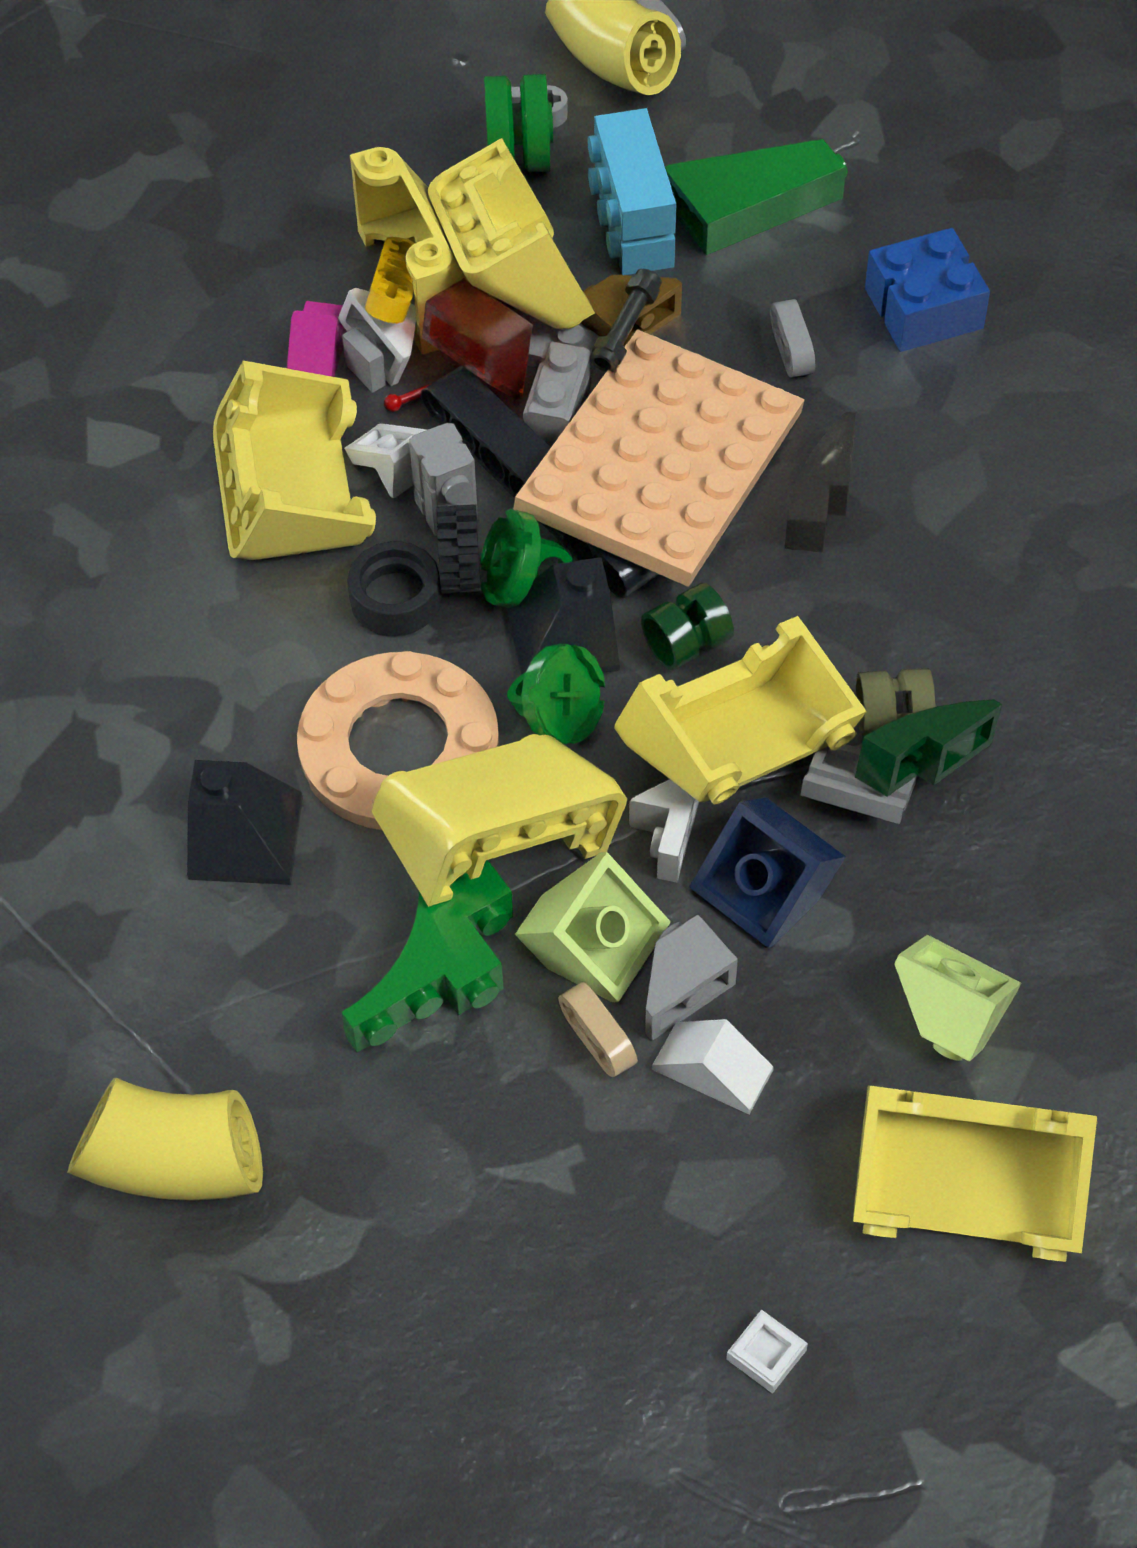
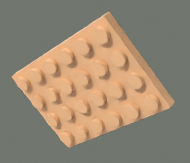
(660, 457)

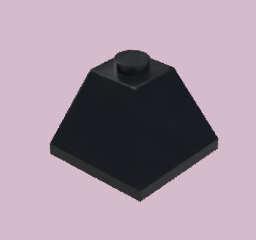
(569, 607)
(241, 824)

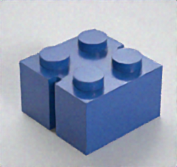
(926, 289)

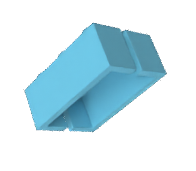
(632, 191)

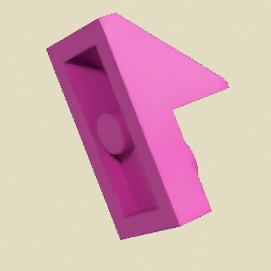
(316, 339)

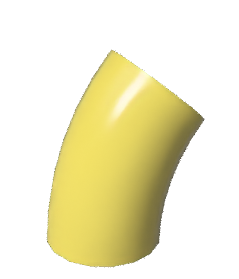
(619, 41)
(170, 1144)

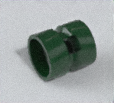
(692, 624)

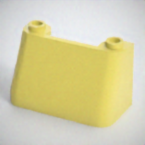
(397, 204)
(506, 237)
(286, 464)
(742, 717)
(493, 804)
(974, 1170)

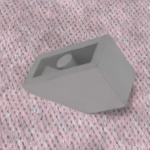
(686, 974)

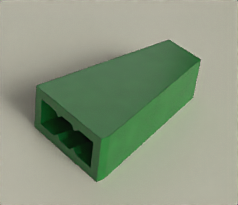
(754, 190)

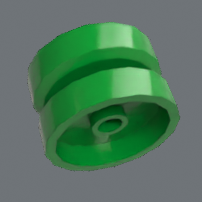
(523, 122)

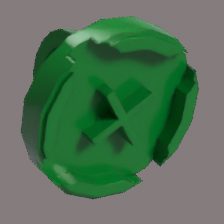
(513, 557)
(560, 693)

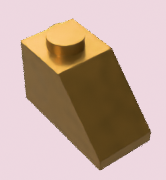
(610, 296)

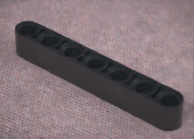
(511, 454)

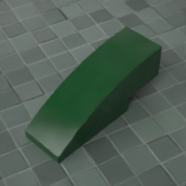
(926, 744)

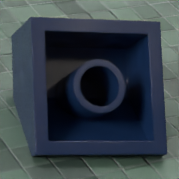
(766, 870)

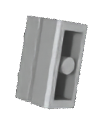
(558, 389)
(441, 471)

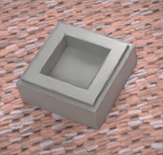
(364, 359)

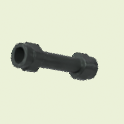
(609, 349)

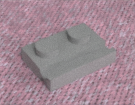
(834, 782)

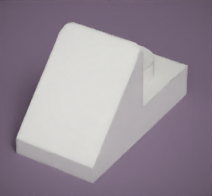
(388, 452)
(670, 815)

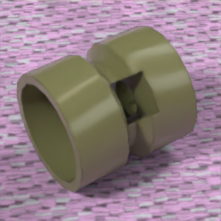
(878, 697)

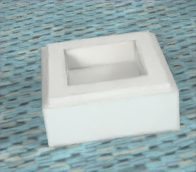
(766, 1351)

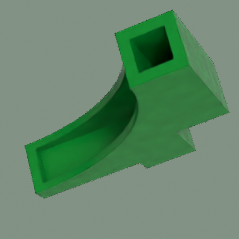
(439, 962)

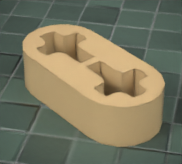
(597, 1029)

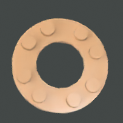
(373, 682)

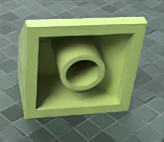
(594, 927)
(953, 997)

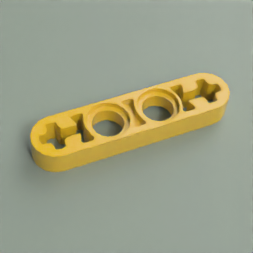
(392, 283)

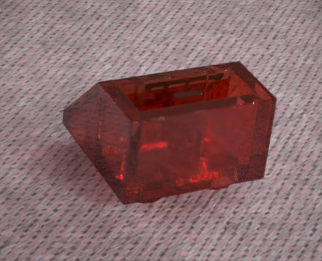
(480, 335)

